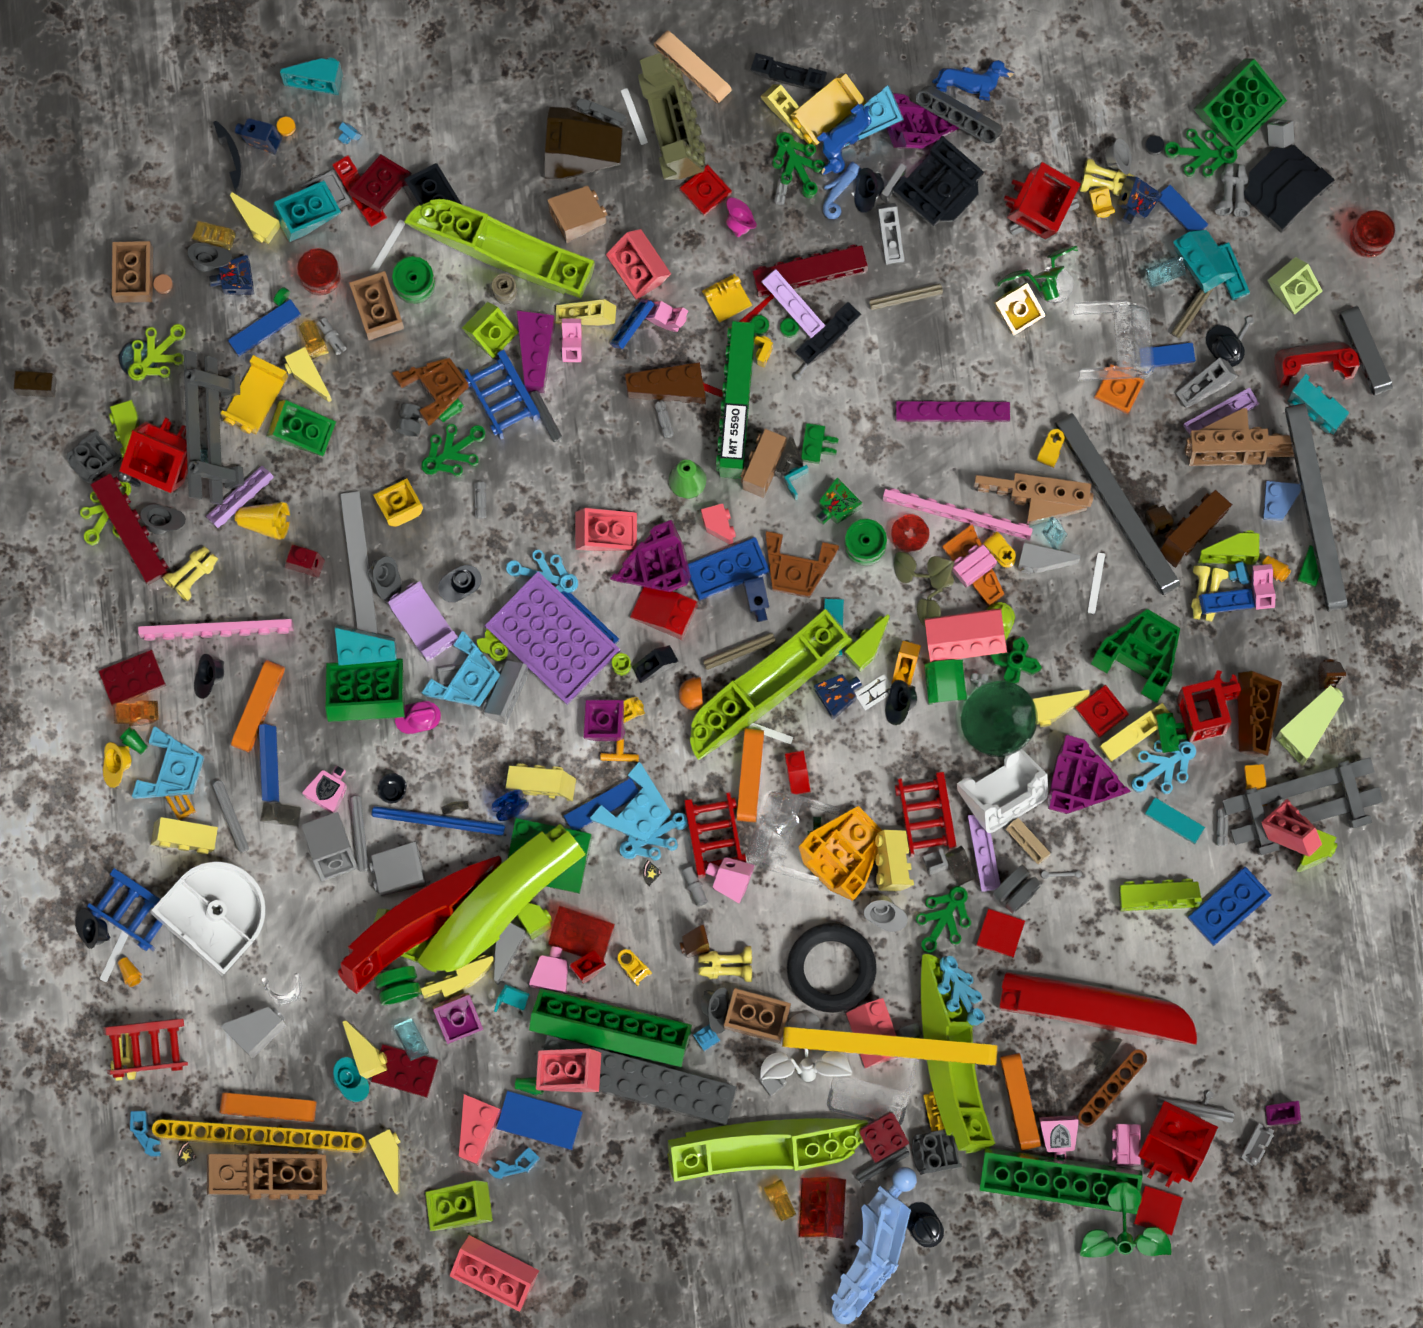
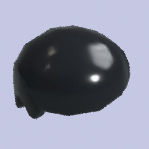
(391, 788)

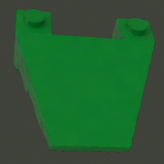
(1145, 647)

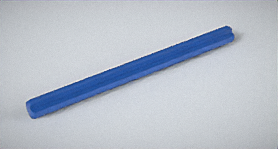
(437, 820)

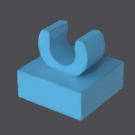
(349, 133)
(1240, 574)
(706, 1038)

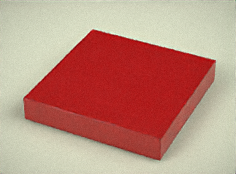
(705, 190)
(1102, 711)
(1000, 933)
(1158, 1210)

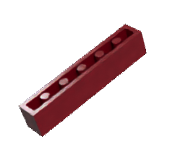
(815, 269)
(129, 529)

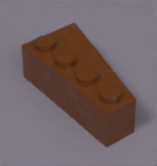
(668, 384)
(1195, 527)
(1257, 712)

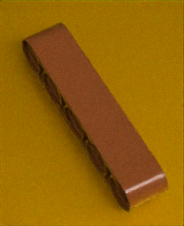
(1118, 1081)

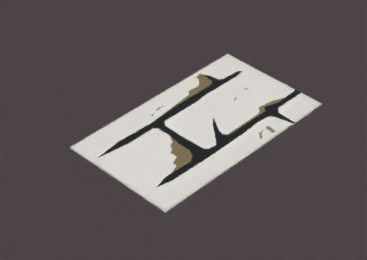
(874, 692)

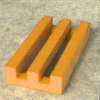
(185, 813)

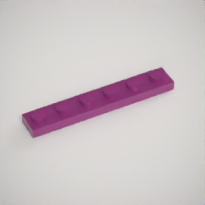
(952, 411)

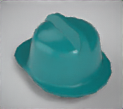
(349, 1081)

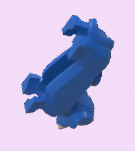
(972, 82)
(841, 136)

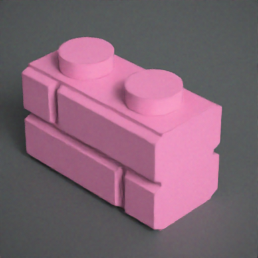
(973, 565)
(1127, 1144)

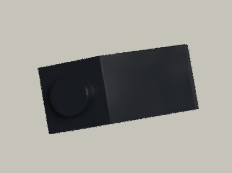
(655, 663)

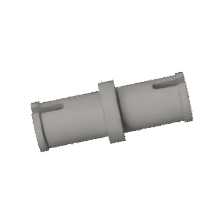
(331, 336)
(695, 886)

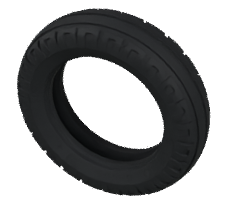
(827, 1002)

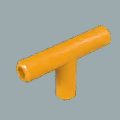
(619, 755)

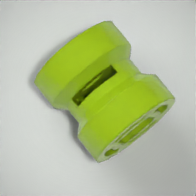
(621, 664)

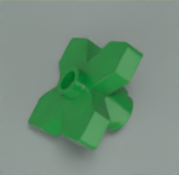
(1027, 665)

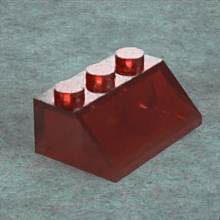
(580, 933)
(822, 1208)

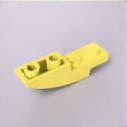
(1133, 734)
(467, 977)

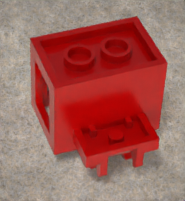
(1041, 200)
(157, 456)
(1217, 698)
(1176, 1144)

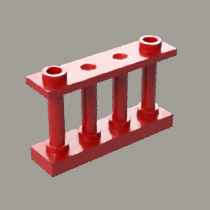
(941, 802)
(696, 828)
(153, 1029)

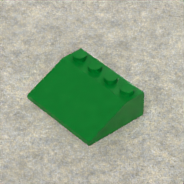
(1240, 103)
(365, 691)
(571, 878)

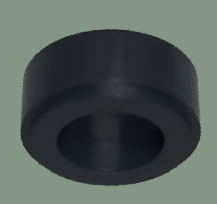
(1154, 145)

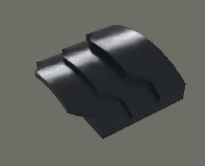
(941, 184)
(1285, 185)

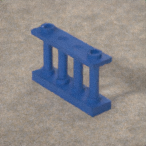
(521, 394)
(135, 891)

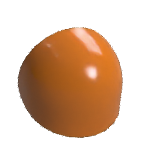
(691, 694)

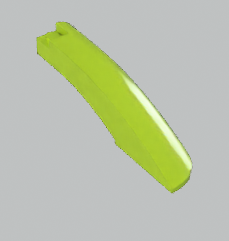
(503, 246)
(767, 683)
(500, 899)
(952, 1082)
(763, 1146)

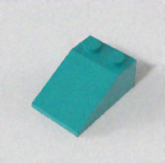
(316, 75)
(305, 210)

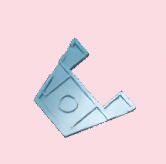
(472, 680)
(178, 771)
(642, 814)

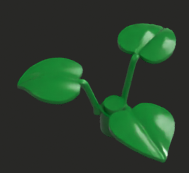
(1049, 285)
(1151, 1243)

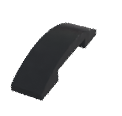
(788, 74)
(237, 175)
(829, 334)

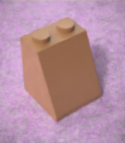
(576, 212)

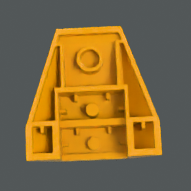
(842, 852)

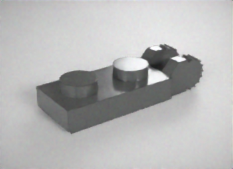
(600, 112)

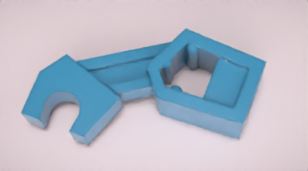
(147, 1143)
(506, 1170)

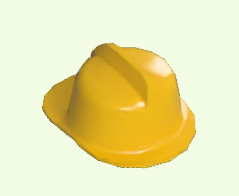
(116, 761)

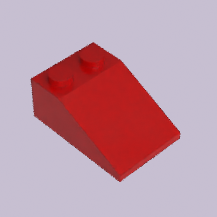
(665, 611)

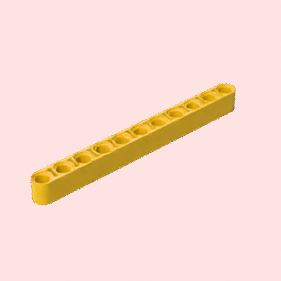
(889, 1046)
(250, 1131)

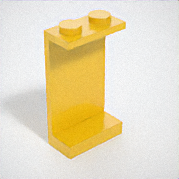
(827, 108)
(256, 396)

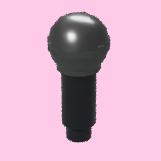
(126, 478)

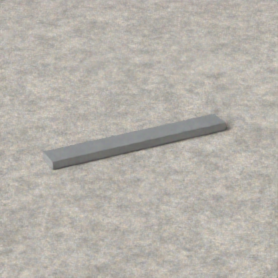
(359, 562)

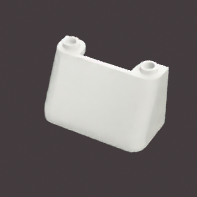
(1005, 792)

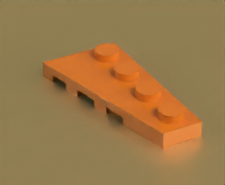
(988, 584)

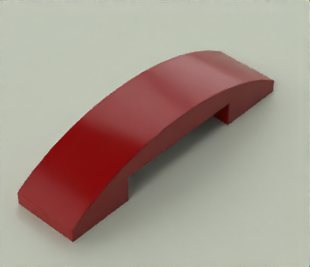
(349, 176)

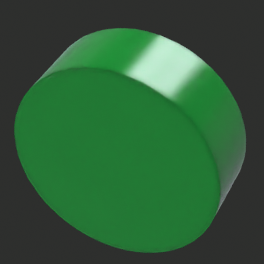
(281, 296)
(761, 324)
(789, 327)

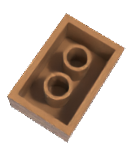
(132, 272)
(376, 305)
(763, 462)
(757, 1016)

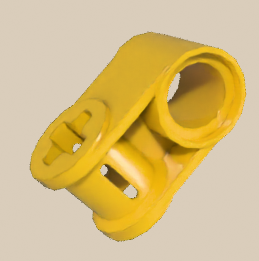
(1050, 451)
(998, 548)
(634, 967)

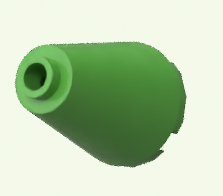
(687, 479)

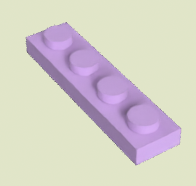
(793, 303)
(1242, 400)
(239, 497)
(984, 856)

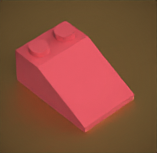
(605, 530)
(568, 1070)

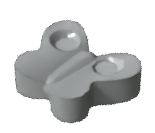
(980, 679)

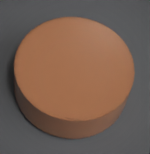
(163, 284)

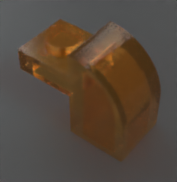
(136, 714)

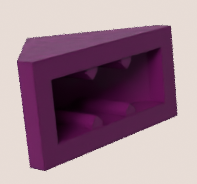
(1283, 1113)

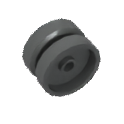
(1015, 887)

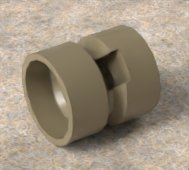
(504, 288)

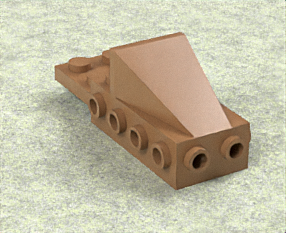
(1232, 436)
(1044, 495)
(267, 1175)

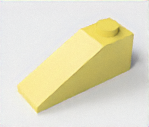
(782, 105)
(259, 223)
(590, 312)
(304, 371)
(1055, 706)
(367, 1056)
(388, 1154)

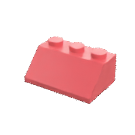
(638, 263)
(872, 1019)

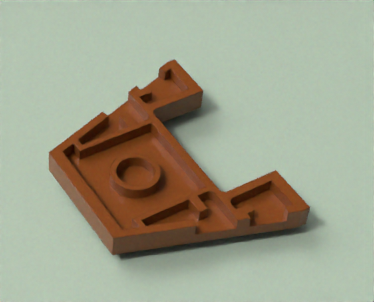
(441, 381)
(796, 574)

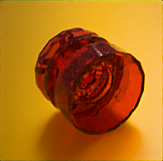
(1372, 224)

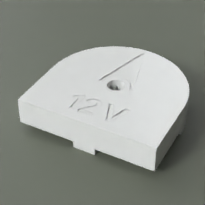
(189, 915)

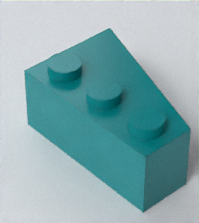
(1320, 408)
(363, 647)

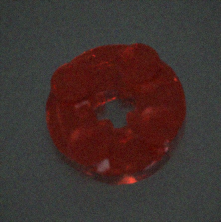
(911, 544)

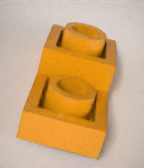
(1255, 777)

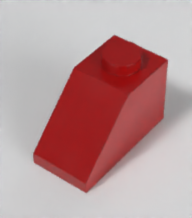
(797, 772)
(587, 966)

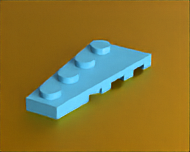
(883, 113)

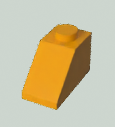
(906, 662)

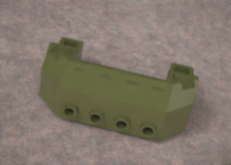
(672, 118)

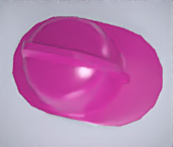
(740, 217)
(419, 717)

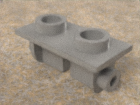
(1253, 1151)

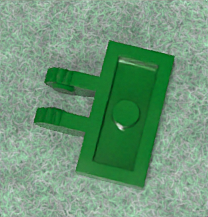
(813, 444)
(1167, 731)

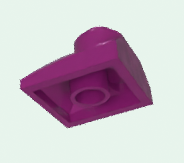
(604, 720)
(457, 1017)

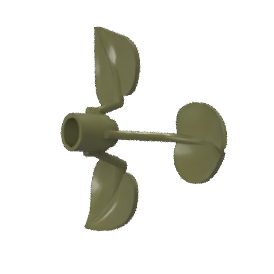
(939, 574)

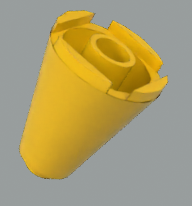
(265, 519)

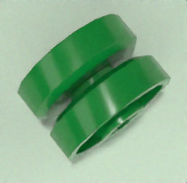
(413, 269)
(865, 531)
(397, 985)

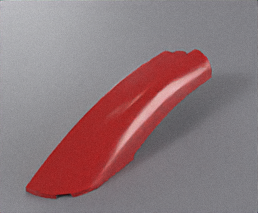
(410, 924)
(1097, 1007)

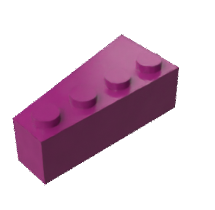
(536, 340)

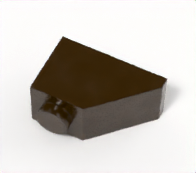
(1158, 520)

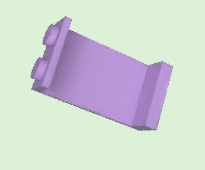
(422, 621)

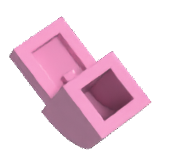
(667, 317)
(571, 340)
(1262, 586)

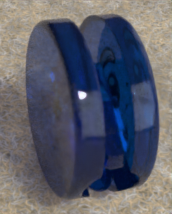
(509, 805)

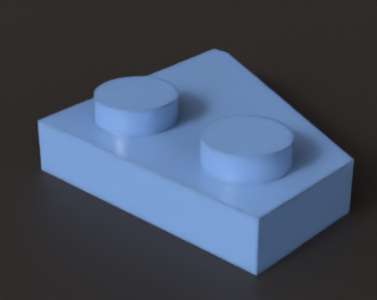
(1279, 499)

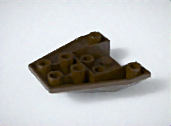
(579, 144)

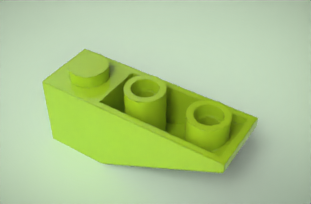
(126, 420)
(865, 648)

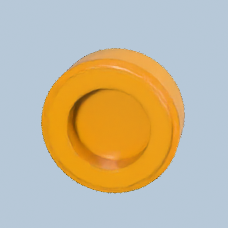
(286, 126)

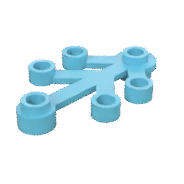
(561, 581)
(1166, 765)
(654, 840)
(960, 988)

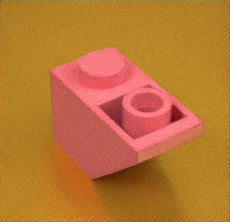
(716, 523)

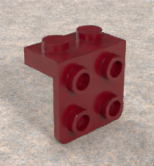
(883, 1136)

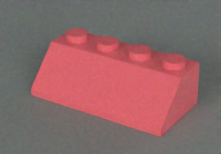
(965, 635)
(494, 1273)

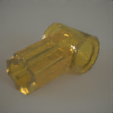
(314, 343)
(779, 1197)

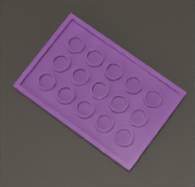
(552, 638)

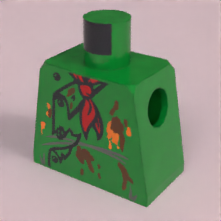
(838, 503)

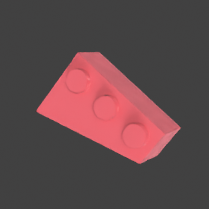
(1291, 829)
(476, 1128)

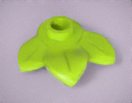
(490, 644)

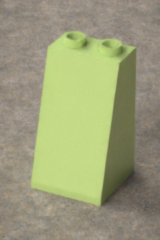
(1306, 729)

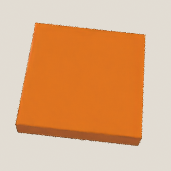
(1119, 392)

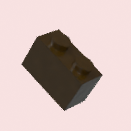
(35, 384)

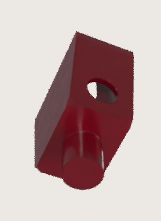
(304, 561)

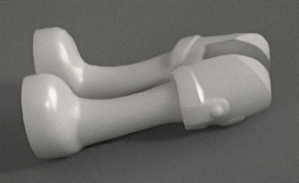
(1225, 207)

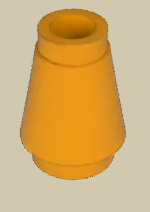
(1280, 570)
(129, 972)

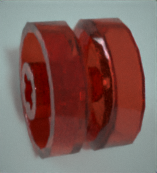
(323, 262)

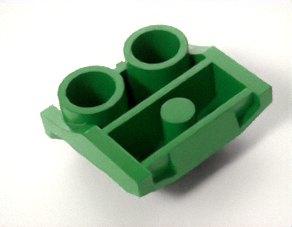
(945, 681)

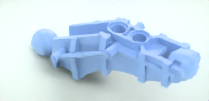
(880, 1248)

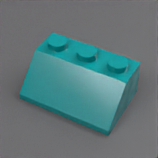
(1204, 259)

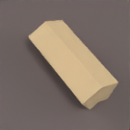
(1039, 853)

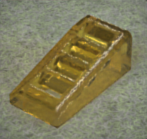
(225, 239)

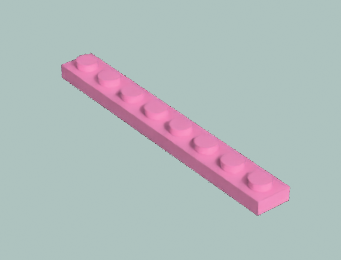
(951, 512)
(224, 629)

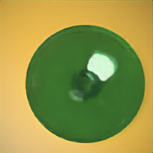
(999, 719)

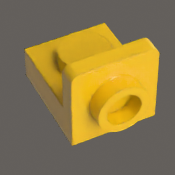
(1101, 202)
(763, 353)
(633, 708)

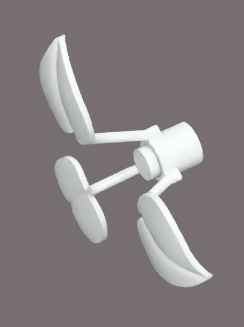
(779, 1066)

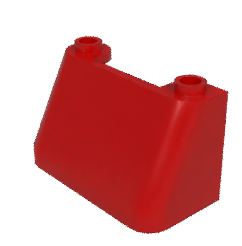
(1290, 360)

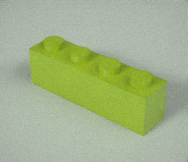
(1159, 895)

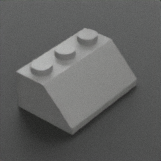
(506, 691)

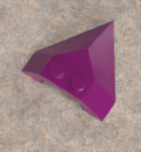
(918, 127)
(657, 561)
(1081, 778)

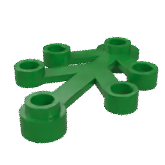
(1203, 153)
(796, 161)
(451, 452)
(945, 916)

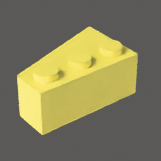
(541, 781)
(184, 835)
(892, 861)

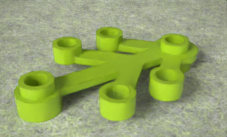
(154, 355)
(102, 520)

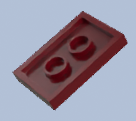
(379, 183)
(132, 678)
(407, 1075)

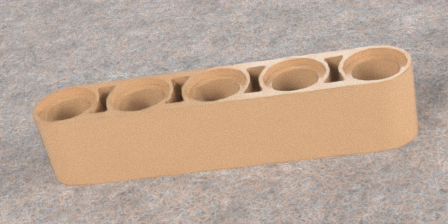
(692, 66)

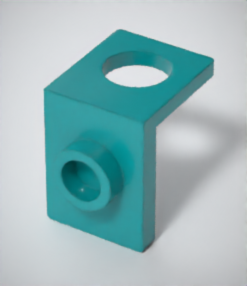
(794, 474)
(512, 997)

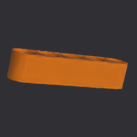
(258, 706)
(750, 775)
(1020, 1101)
(268, 1107)

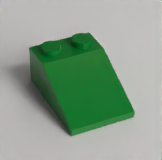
(300, 428)

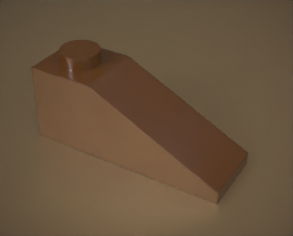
(1331, 674)
(695, 942)

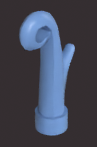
(838, 187)

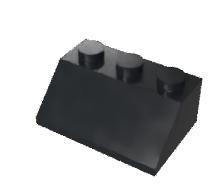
(429, 185)

